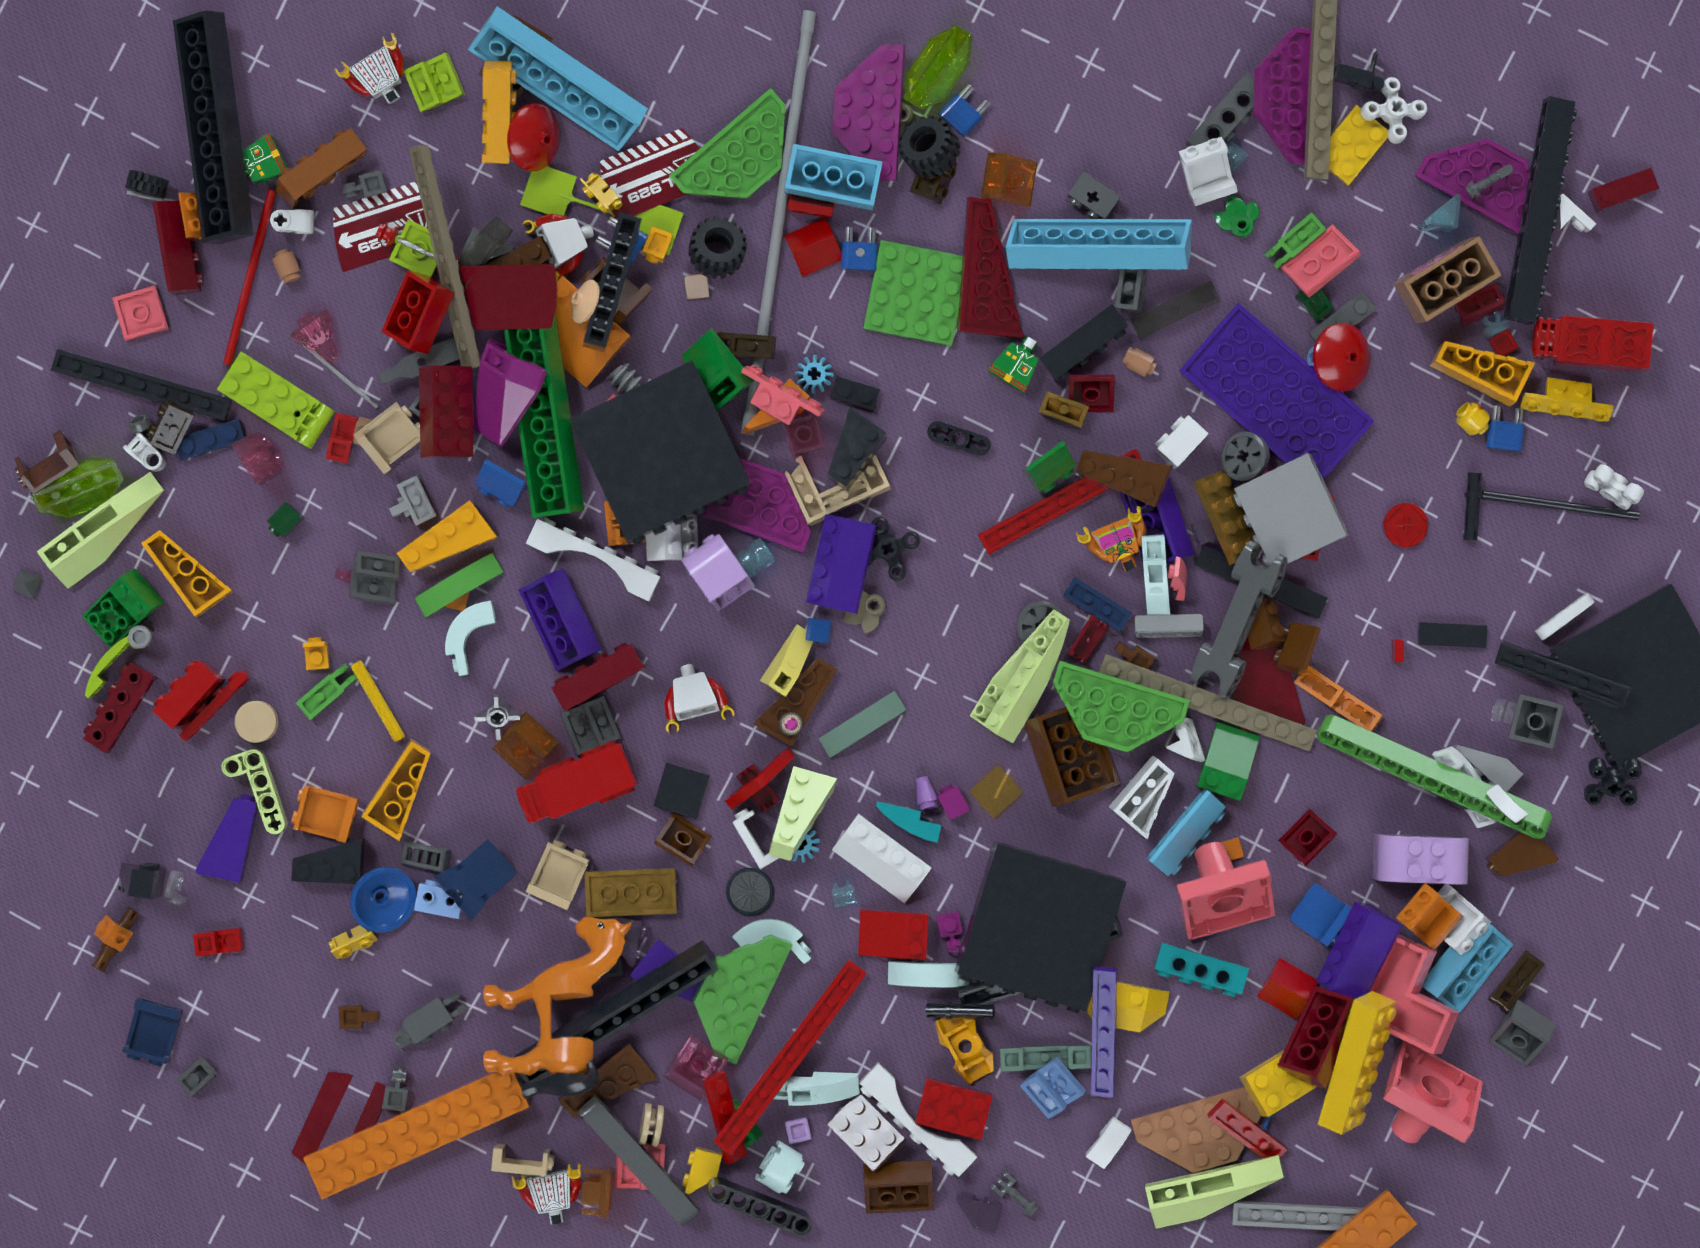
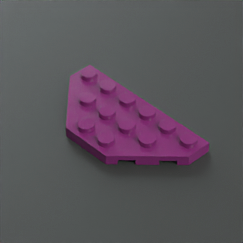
(1282, 93)
(871, 108)
(1456, 167)
(765, 510)

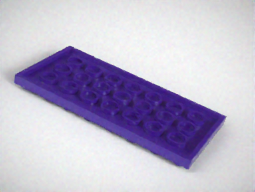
(1274, 392)

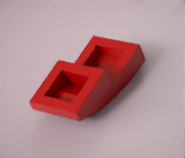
(342, 438)
(218, 942)

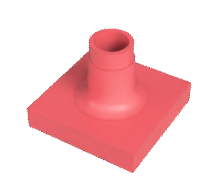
(1224, 894)
(1430, 1095)

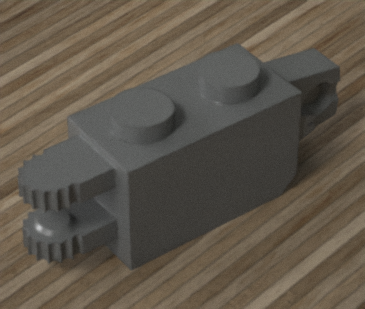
(426, 1021)

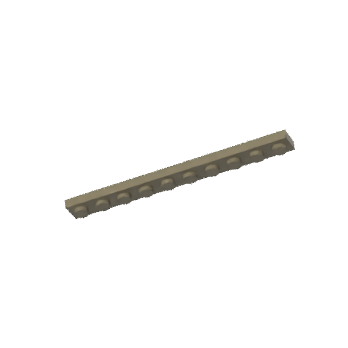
(1320, 89)
(444, 254)
(1213, 704)

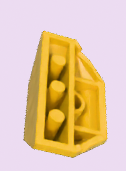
(1137, 1006)

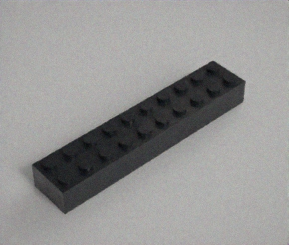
(213, 127)

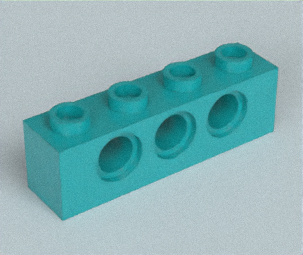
(1236, 973)

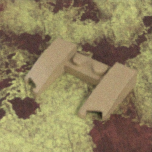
(816, 505)

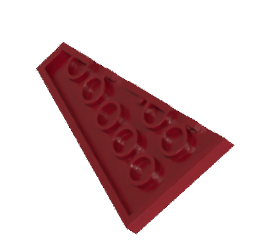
(985, 286)

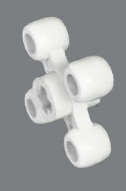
(1414, 110)
(1614, 487)

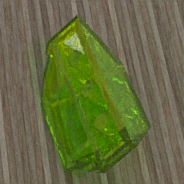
(938, 67)
(80, 489)

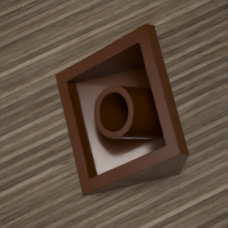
(682, 839)

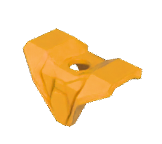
(973, 1063)

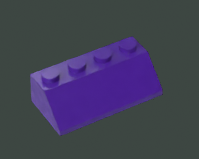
(1165, 521)
(841, 563)
(559, 619)
(1359, 951)

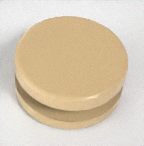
(256, 721)
(651, 1124)

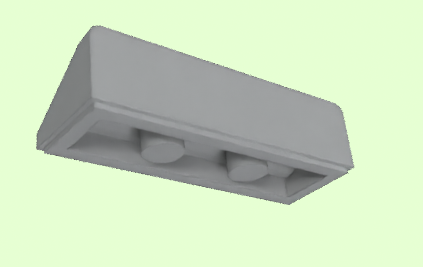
(1168, 626)

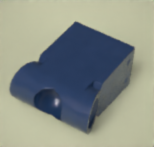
(476, 878)

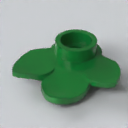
(1237, 213)

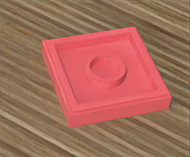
(140, 313)

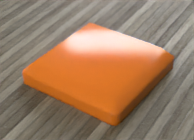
(460, 603)
(1233, 848)

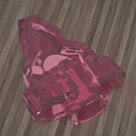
(316, 334)

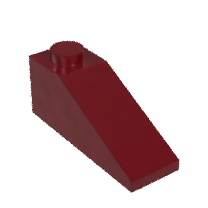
(1623, 189)

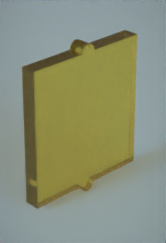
(995, 791)

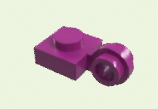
(950, 925)

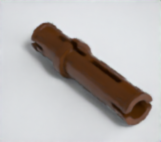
(108, 952)

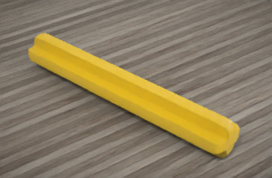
(378, 701)

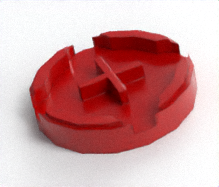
(1405, 525)

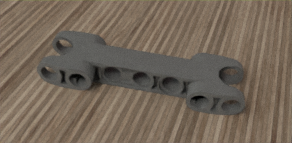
(1253, 585)

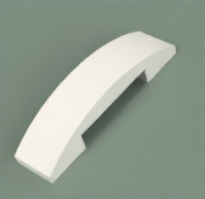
(1454, 759)

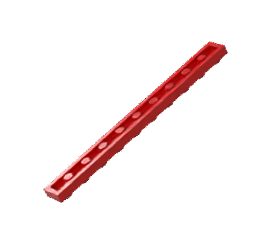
(789, 1057)

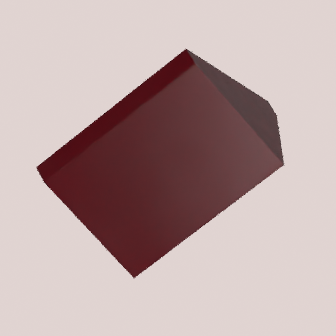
(1093, 391)
(1307, 837)

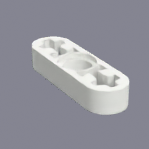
(1564, 616)

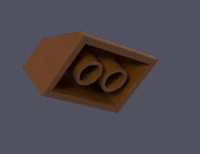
(899, 1187)

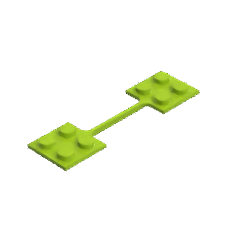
(552, 192)

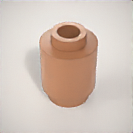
(286, 266)
(1139, 362)

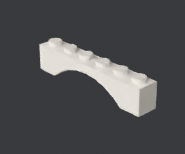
(551, 539)
(951, 1152)

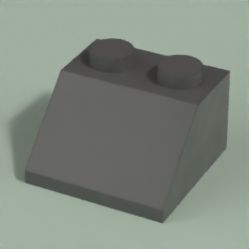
(1535, 721)
(1522, 1033)

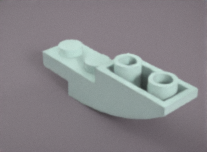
(1155, 575)
(819, 1089)

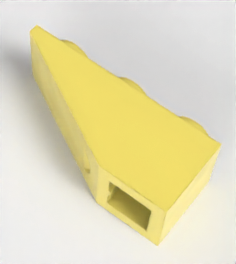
(788, 662)

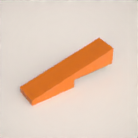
(1339, 699)

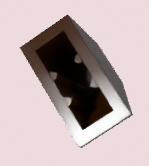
(1520, 854)

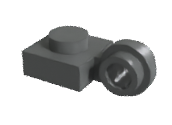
(371, 184)
(396, 1096)

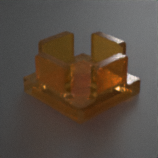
(597, 1191)

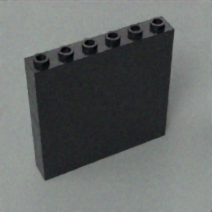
(661, 453)
(1657, 654)
(1039, 927)

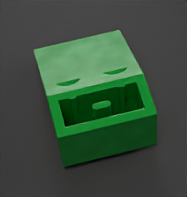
(717, 369)
(122, 607)

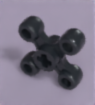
(898, 545)
(1612, 781)

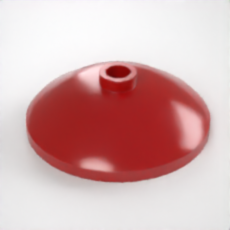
(533, 137)
(1333, 359)

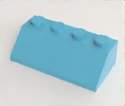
(833, 177)
(1185, 833)
(1459, 977)

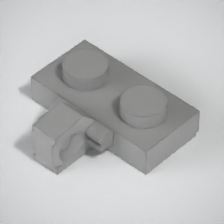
(413, 502)

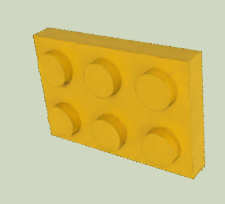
(1354, 145)

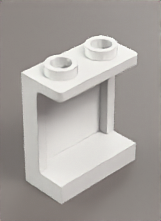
(1207, 171)
(761, 859)
(1469, 927)

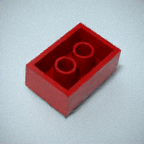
(417, 312)
(187, 693)
(953, 1108)

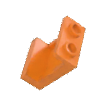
(325, 813)
(1429, 916)

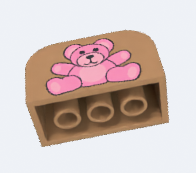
(1447, 279)

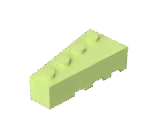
(801, 806)

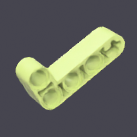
(259, 792)

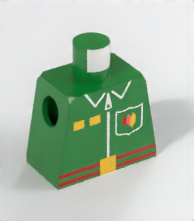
(263, 160)
(1016, 364)

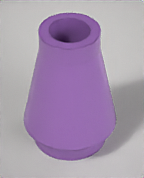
(926, 795)

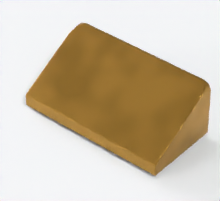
(1063, 409)

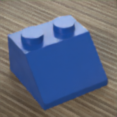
(500, 483)

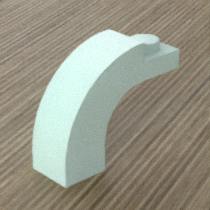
(460, 629)
(760, 928)
(923, 974)

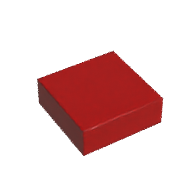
(1503, 343)
(1397, 650)

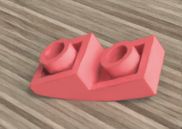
(1178, 576)

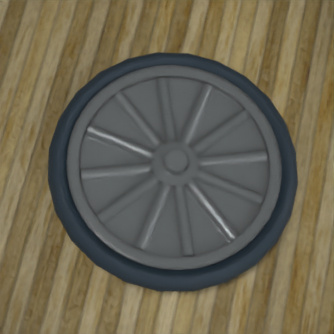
(749, 891)

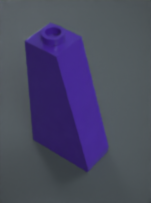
(231, 843)
(657, 956)

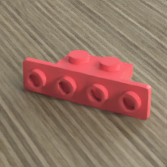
(777, 399)

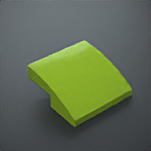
(434, 82)

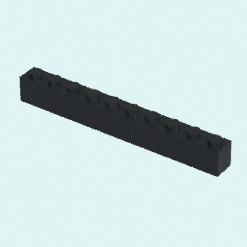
(1539, 210)
(636, 999)

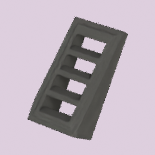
(444, 857)

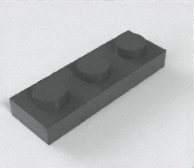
(1350, 313)

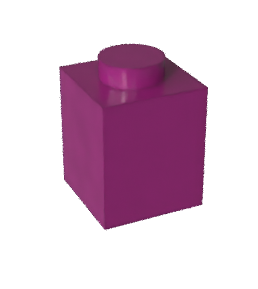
(952, 801)

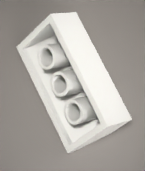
(881, 858)

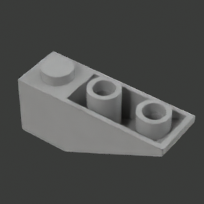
(1492, 767)

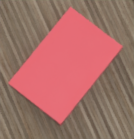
(1321, 261)

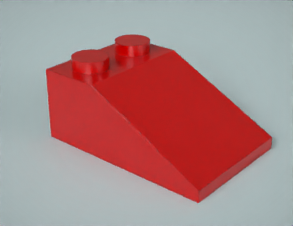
(893, 934)

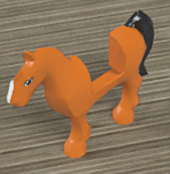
(573, 979)

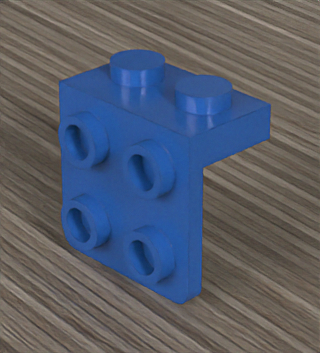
(1320, 914)

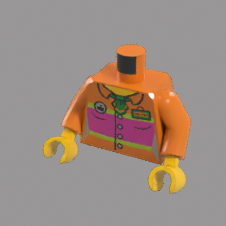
(1117, 539)

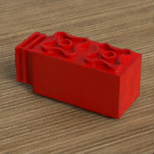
(1594, 343)
(572, 784)

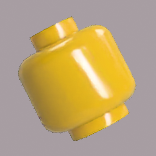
(1472, 418)

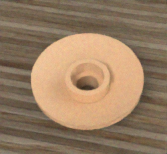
(585, 301)

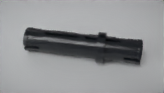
(1472, 506)
(952, 1010)

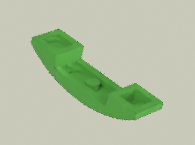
(458, 584)

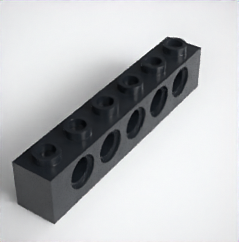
(612, 282)

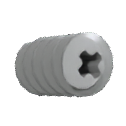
(624, 379)

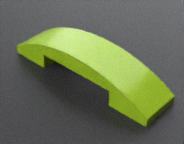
(96, 681)

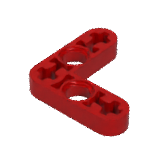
(760, 780)

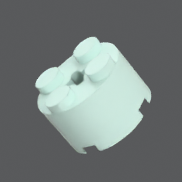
(779, 1167)

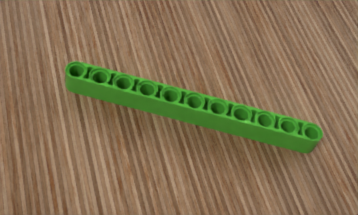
(1428, 774)

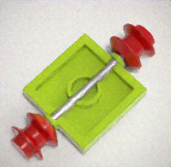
(412, 247)

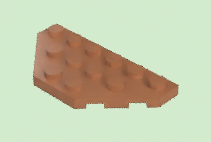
(1188, 1134)

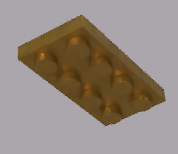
(1224, 514)
(630, 892)

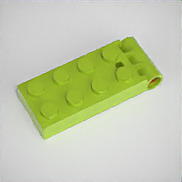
(275, 400)

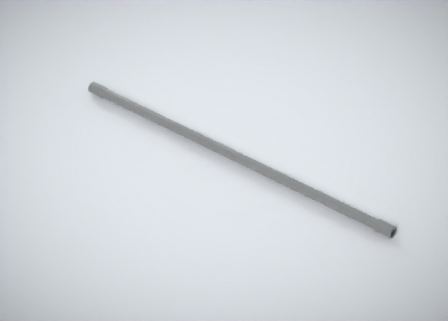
(807, 30)

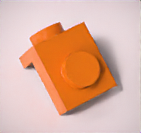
(112, 933)

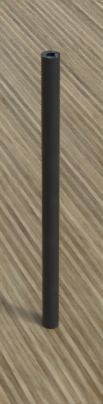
(1560, 505)

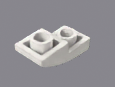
(1108, 1143)

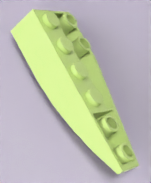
(100, 532)
(1022, 680)
(1204, 1192)

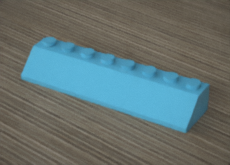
(559, 79)
(1099, 244)

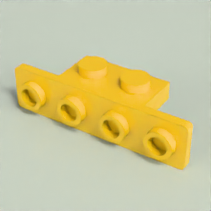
(1567, 399)

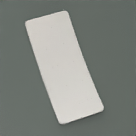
(1505, 804)

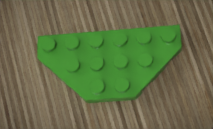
(740, 155)
(1116, 710)
(737, 992)

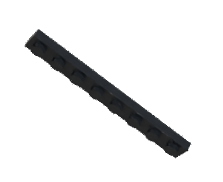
(140, 384)

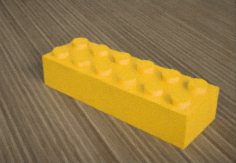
(1357, 1062)

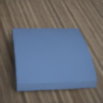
(1052, 1088)

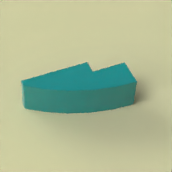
(910, 821)

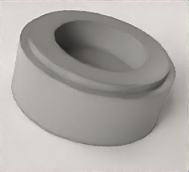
(140, 637)

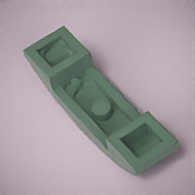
(862, 724)
(1037, 1056)

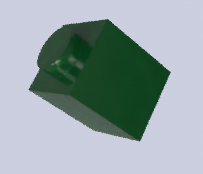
(284, 520)

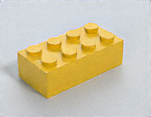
(1273, 1087)

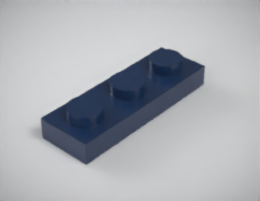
(210, 439)
(1097, 604)

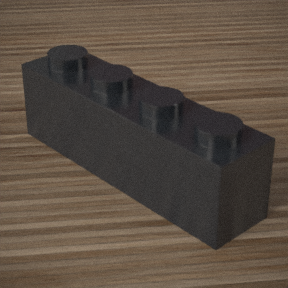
(1083, 342)

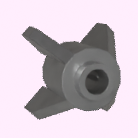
(497, 714)

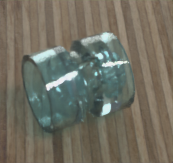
(755, 557)

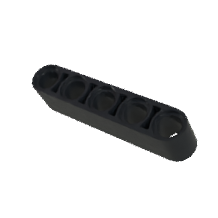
(766, 1214)

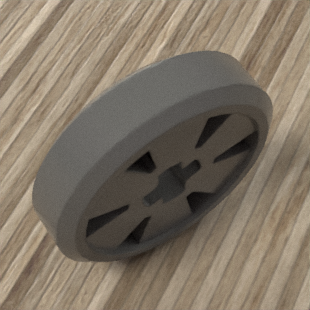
(1233, 452)
(1031, 615)

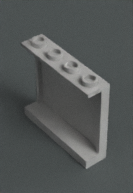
(1291, 510)

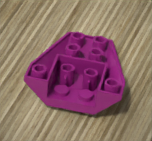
(504, 391)

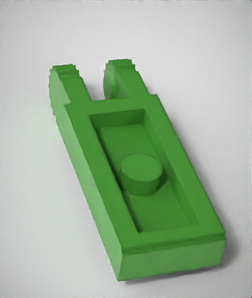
(1297, 238)
(324, 693)

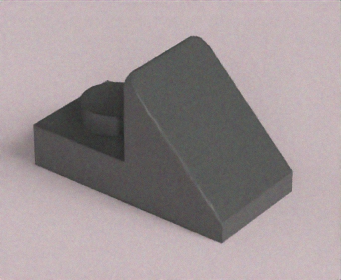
(197, 1076)

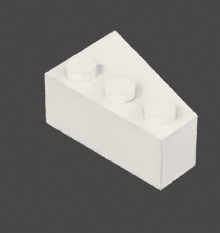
(1143, 795)

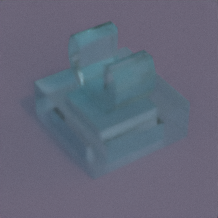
(1235, 155)
(1495, 327)
(843, 895)

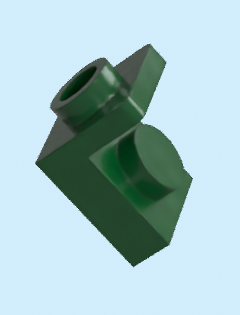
(1316, 305)

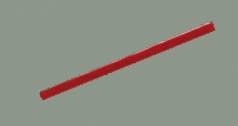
(249, 278)

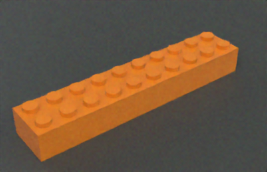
(415, 1132)

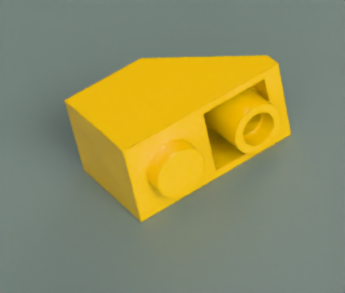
(704, 1167)

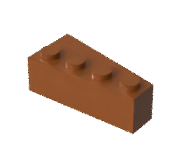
(319, 168)

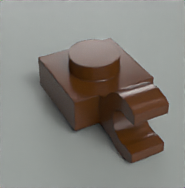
(1136, 656)
(353, 1016)

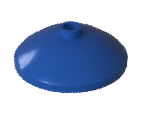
(388, 909)

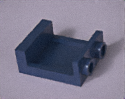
(152, 1031)

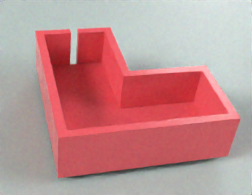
(1417, 1017)

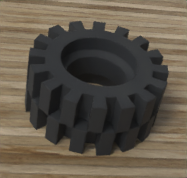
(147, 184)

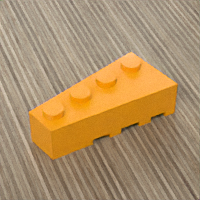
(497, 109)
(1484, 371)
(451, 536)
(190, 580)
(396, 794)

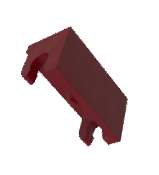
(1480, 304)
(1087, 639)
(764, 797)

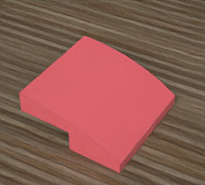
(625, 1177)

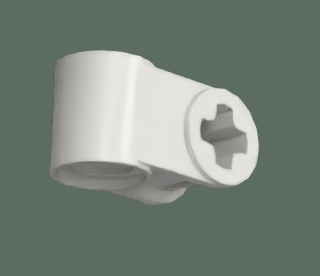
(298, 221)
(142, 451)

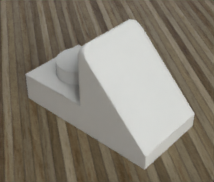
(1567, 211)
(1189, 742)

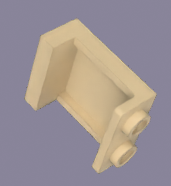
(389, 436)
(558, 874)
(521, 1166)

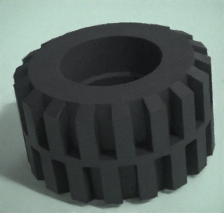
(919, 136)
(720, 231)

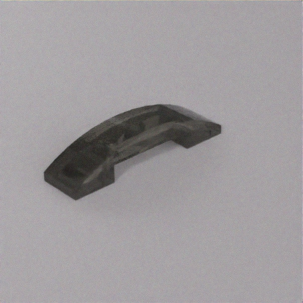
(483, 245)
(1175, 309)

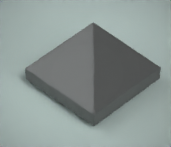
(27, 584)

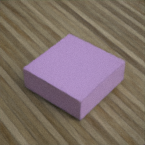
(798, 1130)

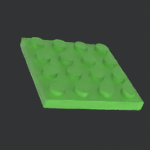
(915, 293)

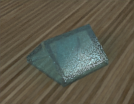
(1444, 219)

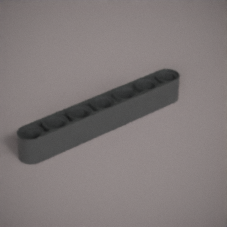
(639, 1160)

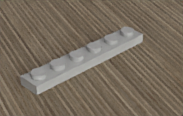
(1291, 1215)

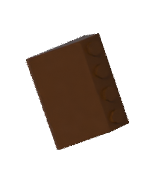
(1066, 761)

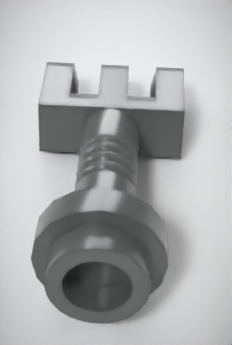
(1474, 189)
(1030, 1207)

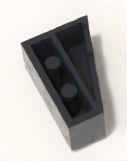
(855, 449)
(332, 865)
(141, 880)

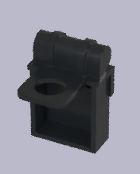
(1359, 78)

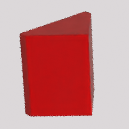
(813, 247)
(1287, 988)

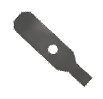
(439, 354)

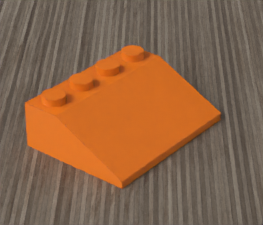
(580, 361)

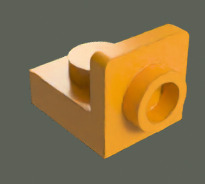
(657, 245)
(316, 654)

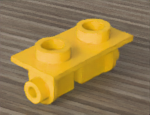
(606, 201)
(343, 946)

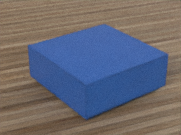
(818, 630)

